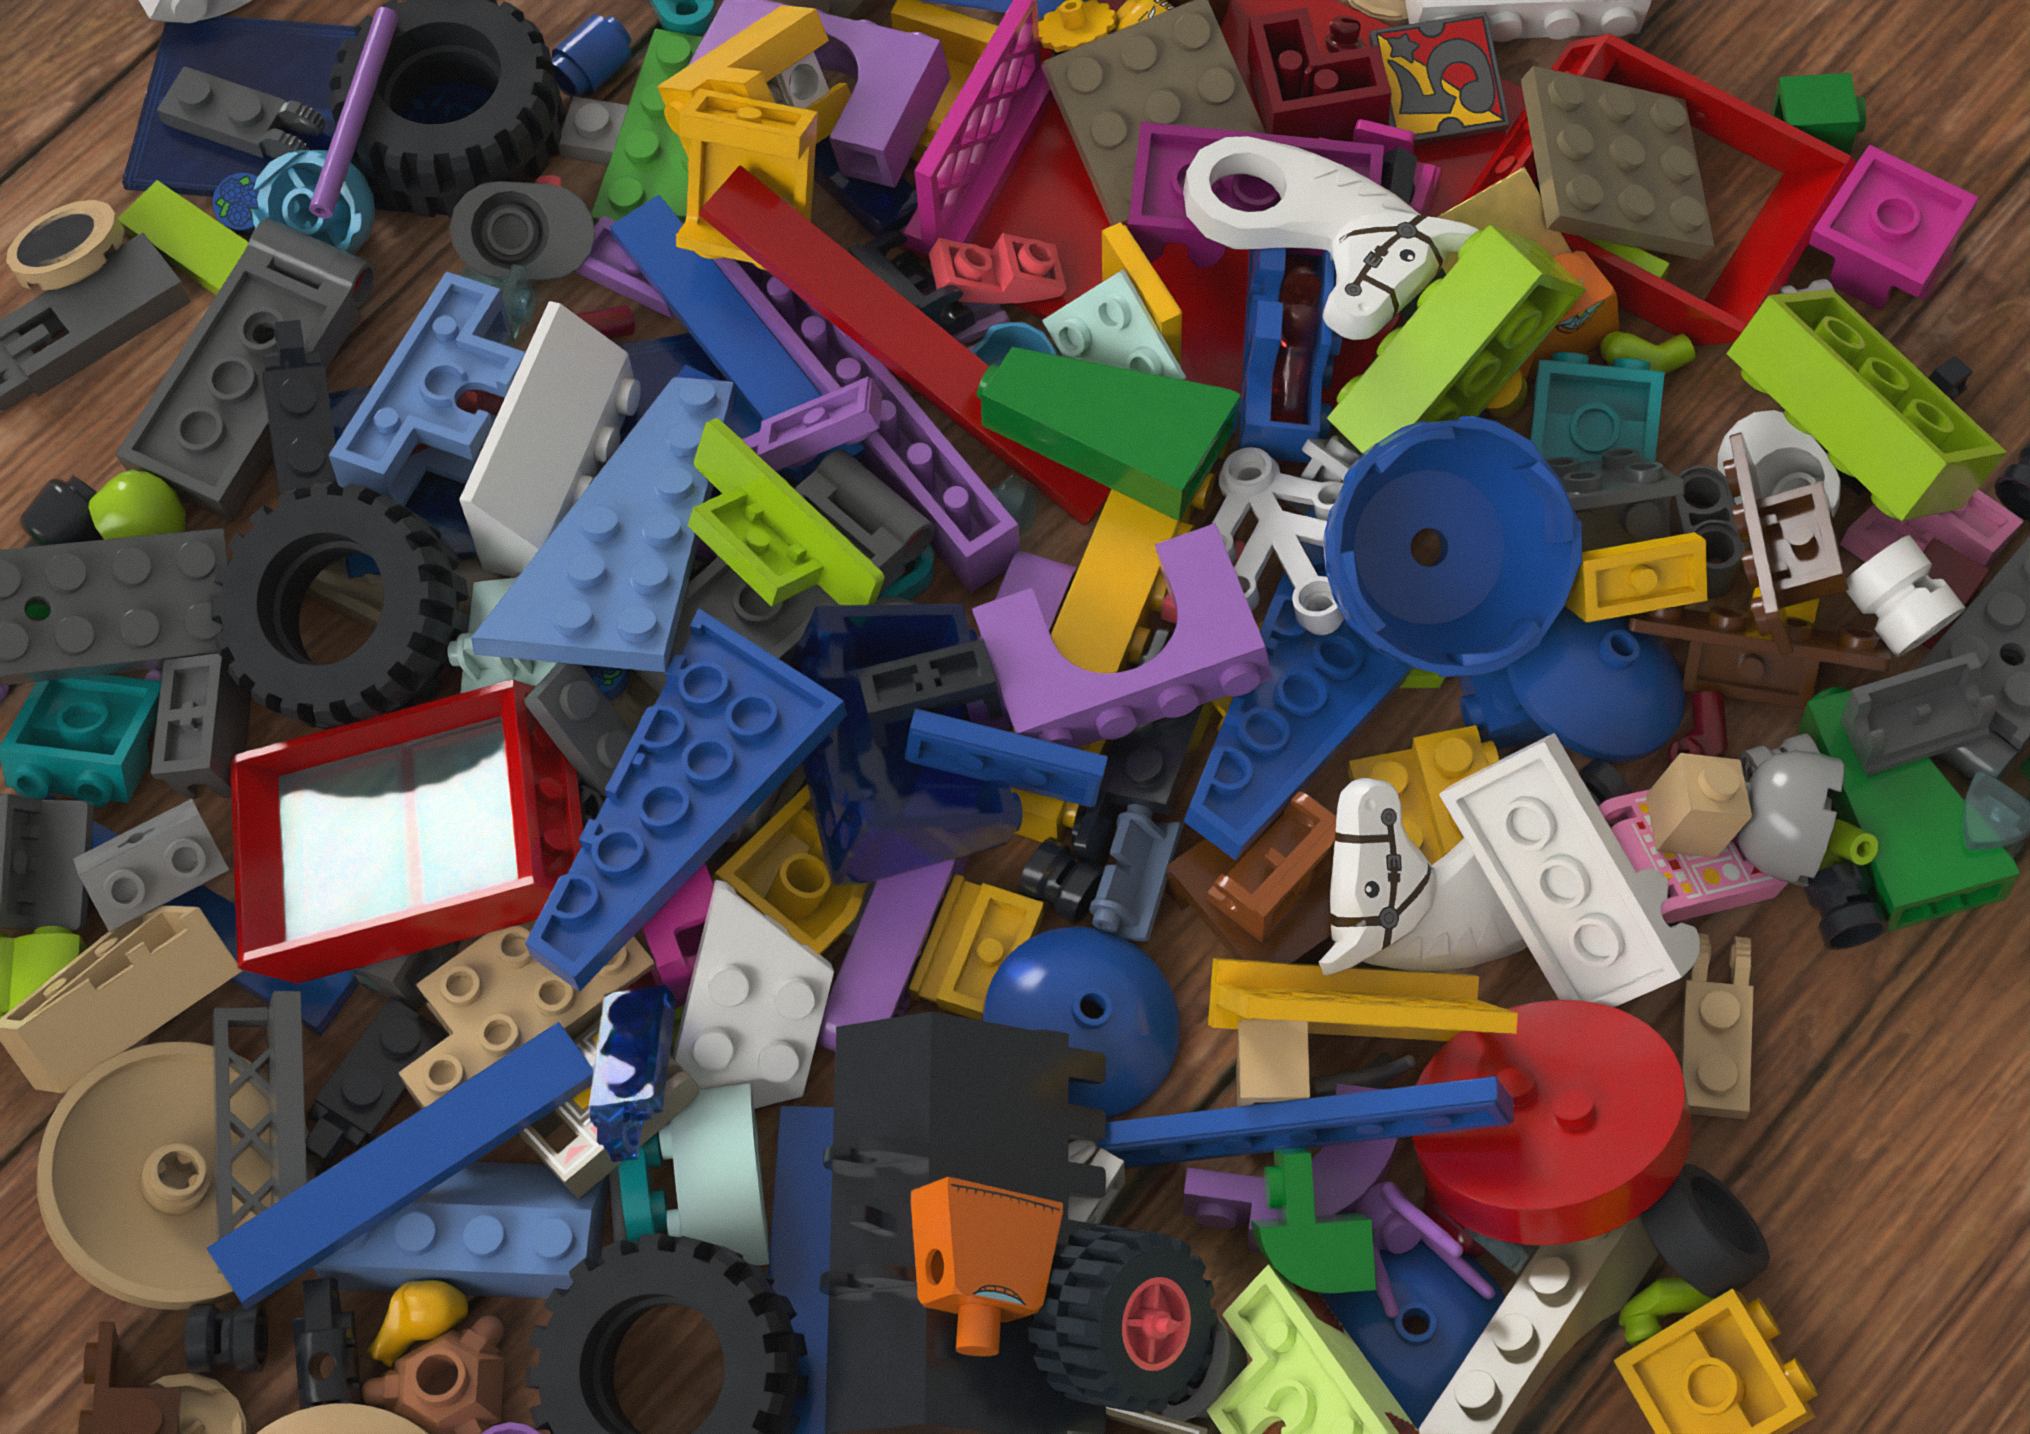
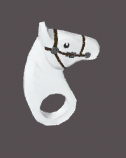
(1376, 239)
(1400, 908)

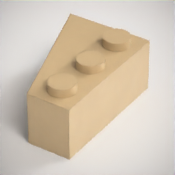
(115, 995)

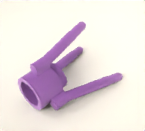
(1398, 1228)

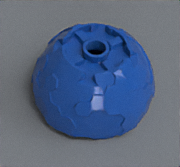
(1502, 535)

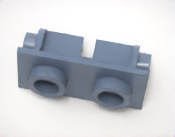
(1135, 885)

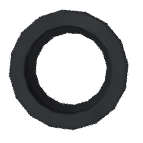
(1706, 1234)

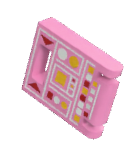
(1694, 882)

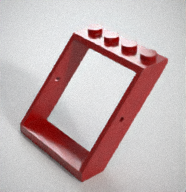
(1774, 240)

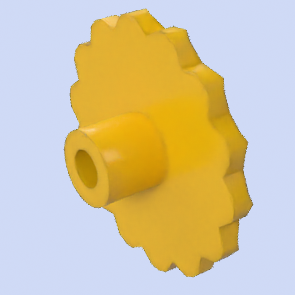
(1075, 24)

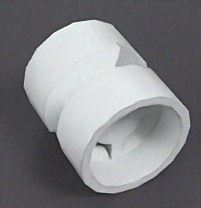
(1903, 596)

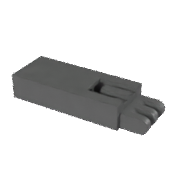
(99, 312)

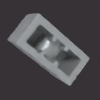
(150, 865)

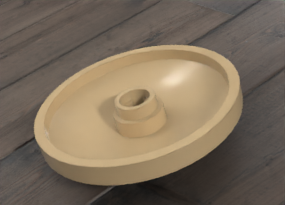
(135, 1174)

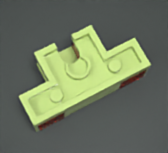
(1302, 1371)

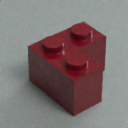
(1310, 91)

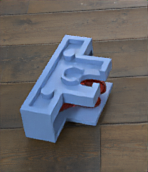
(433, 395)

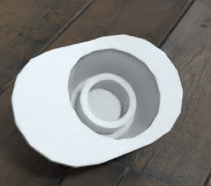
(1782, 456)

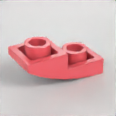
(1009, 273)

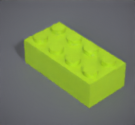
(1461, 339)
(1865, 404)

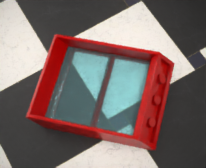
(399, 834)

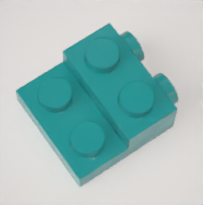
(1595, 407)
(82, 738)

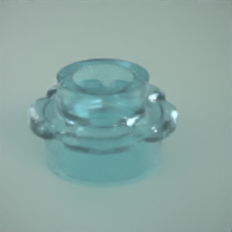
(1018, 499)

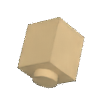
(1698, 805)

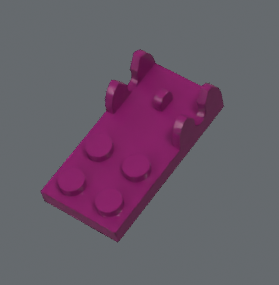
(1160, 171)

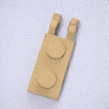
(1718, 1035)

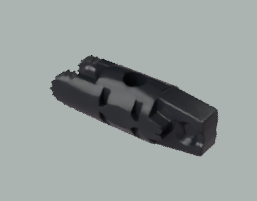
(324, 1333)

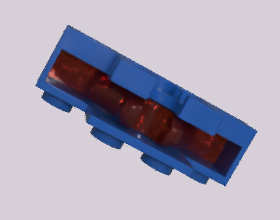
(1286, 352)

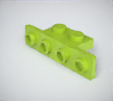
(771, 530)

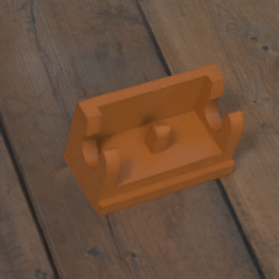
(1278, 868)

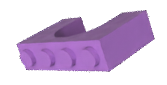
(895, 90)
(1208, 657)

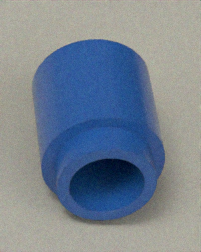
(591, 55)

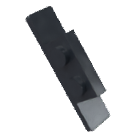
(1141, 769)

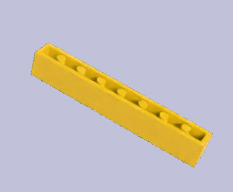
(1109, 614)

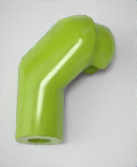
(1663, 357)
(1850, 845)
(1654, 1303)

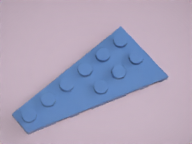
(622, 556)

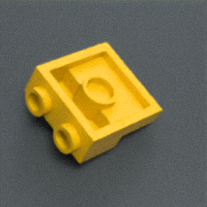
(1422, 775)
(1718, 1373)

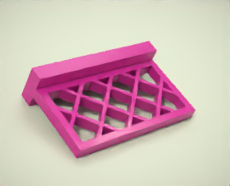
(982, 134)

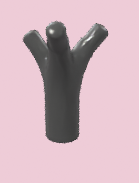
(1372, 1075)

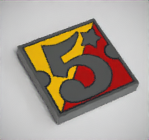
(1443, 78)

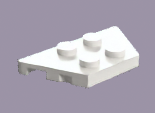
(751, 1003)

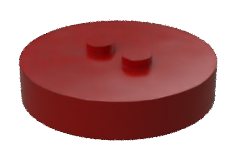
(1592, 1130)

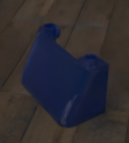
(870, 803)

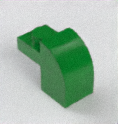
(1308, 1249)

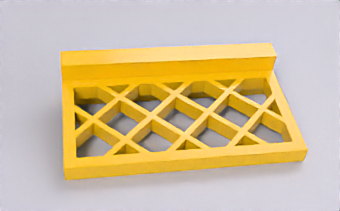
(1353, 1000)

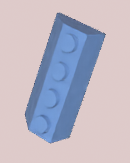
(482, 1232)

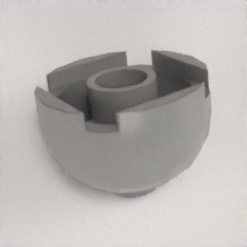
(1791, 814)

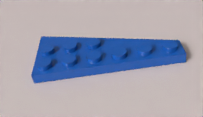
(1289, 725)
(688, 779)

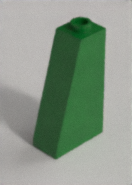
(1112, 423)
(1917, 820)

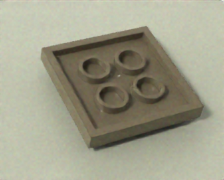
(1152, 72)
(1616, 163)

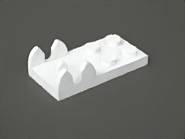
(1568, 879)

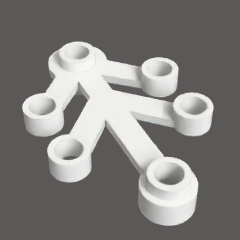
(1255, 481)

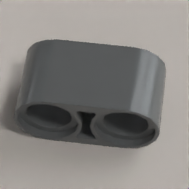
(1713, 524)

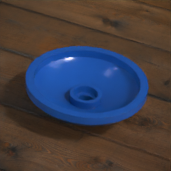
(1601, 688)
(1139, 1019)
(1424, 1286)

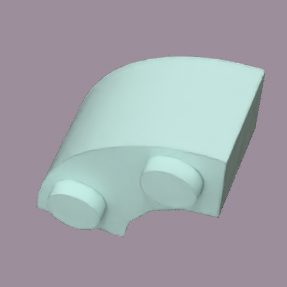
(718, 1172)

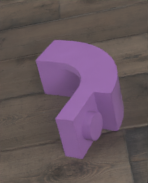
(1339, 1181)

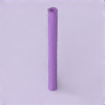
(354, 113)

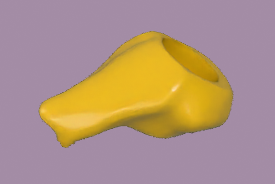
(417, 1313)

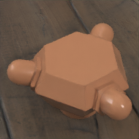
(446, 1383)

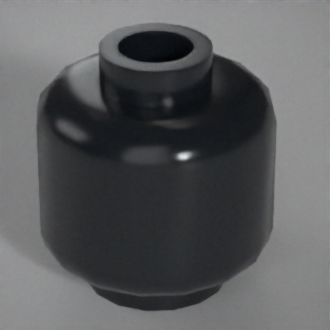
(60, 514)

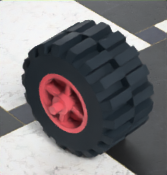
(1124, 1319)

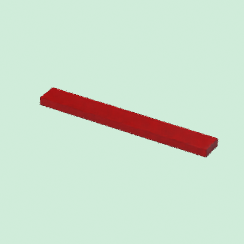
(882, 325)

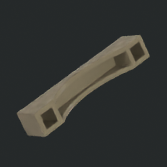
(1546, 1312)

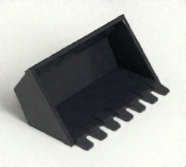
(919, 1106)

